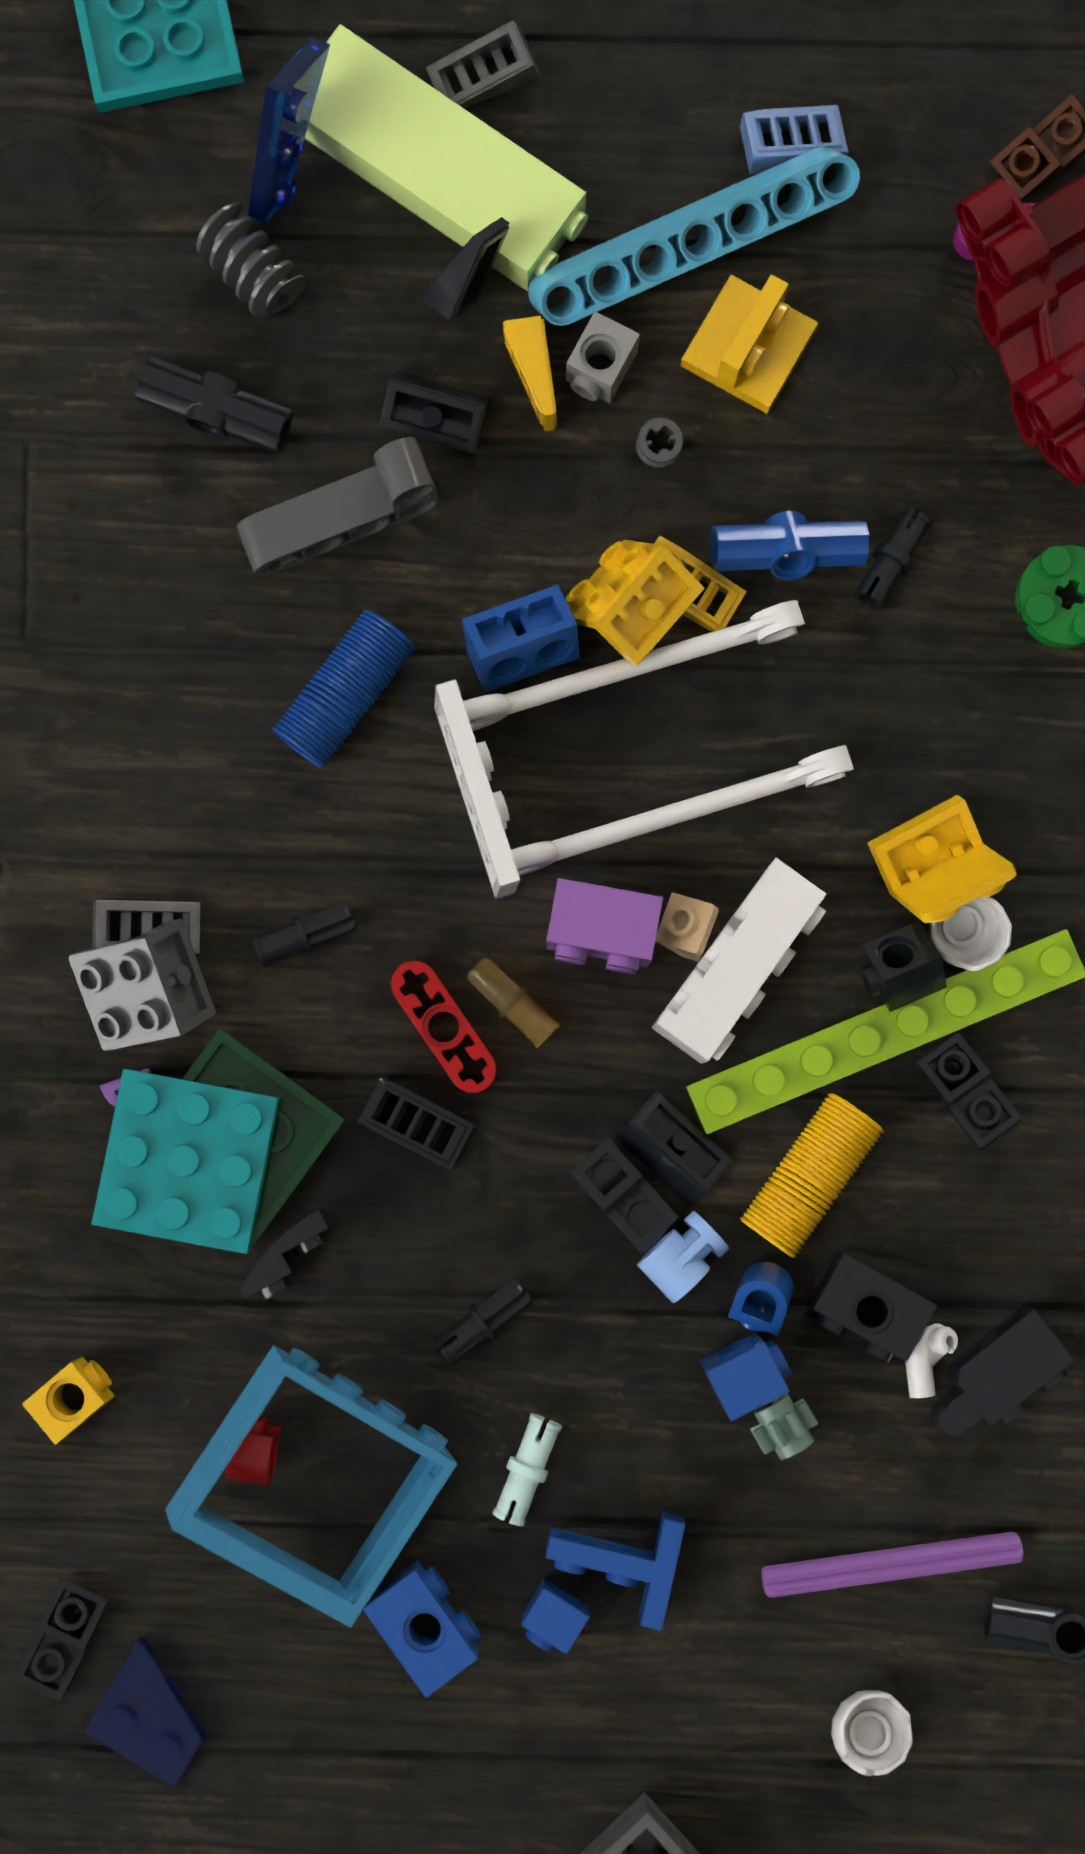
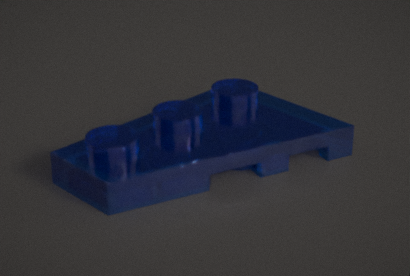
(283, 129)

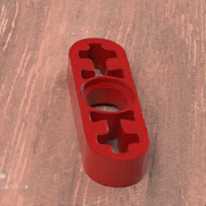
(432, 988)

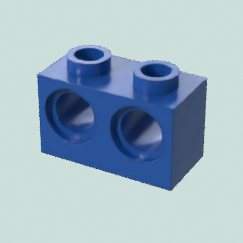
(521, 638)
(747, 1374)

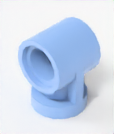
(677, 1261)

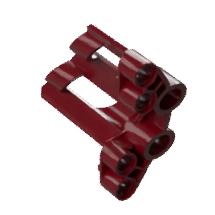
(1035, 309)

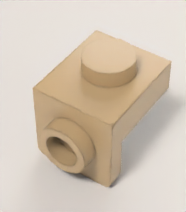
(686, 926)

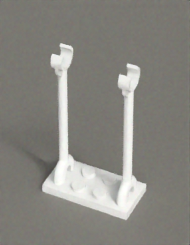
(489, 810)

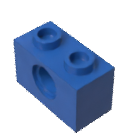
(432, 1658)

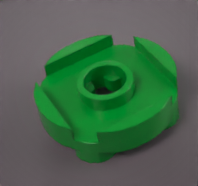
(1042, 608)

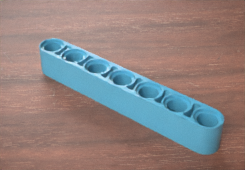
(716, 237)

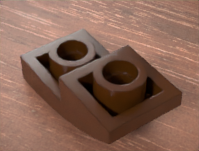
(1044, 150)

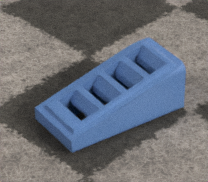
(774, 121)

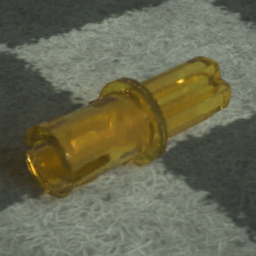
(512, 1001)

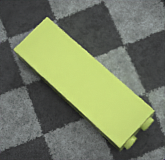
(440, 158)

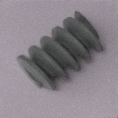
(246, 264)

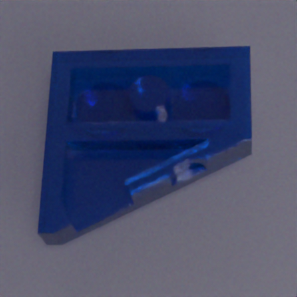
(146, 1718)

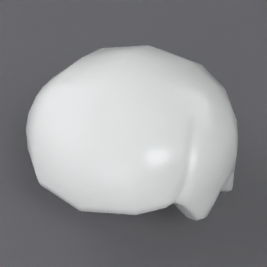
(974, 935)
(872, 1732)

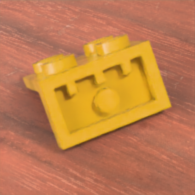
(634, 597)

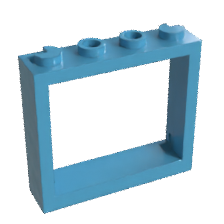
(335, 1598)

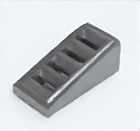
(492, 44)
(102, 911)

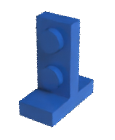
(626, 1563)

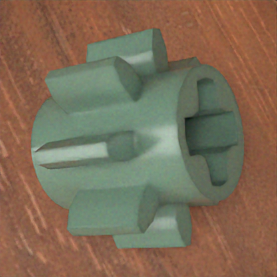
(784, 1426)

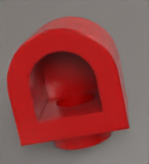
(256, 1455)

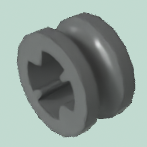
(654, 428)

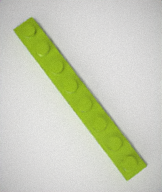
(884, 1034)

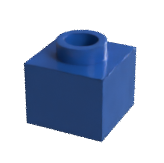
(554, 1617)

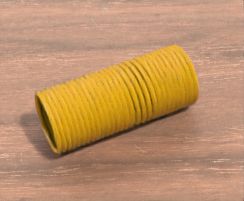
(826, 1159)

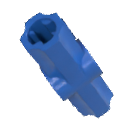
(789, 545)

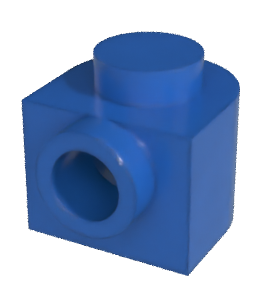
(763, 1298)

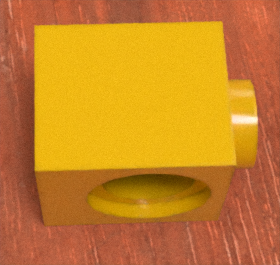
(53, 1414)

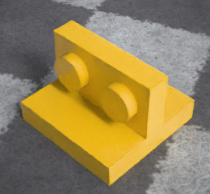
(750, 341)

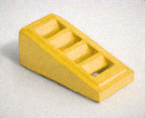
(529, 352)
(716, 582)

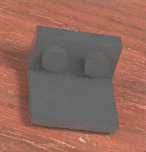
(143, 987)

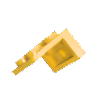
(939, 862)

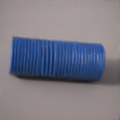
(353, 681)

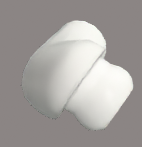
(931, 1347)

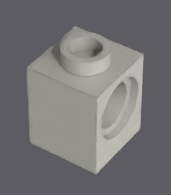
(605, 338)

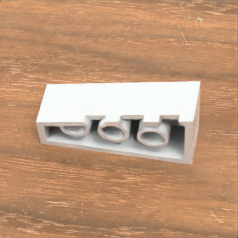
(739, 962)

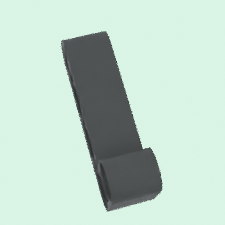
(341, 511)

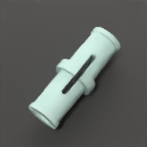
(527, 1470)

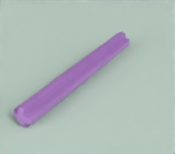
(892, 1564)

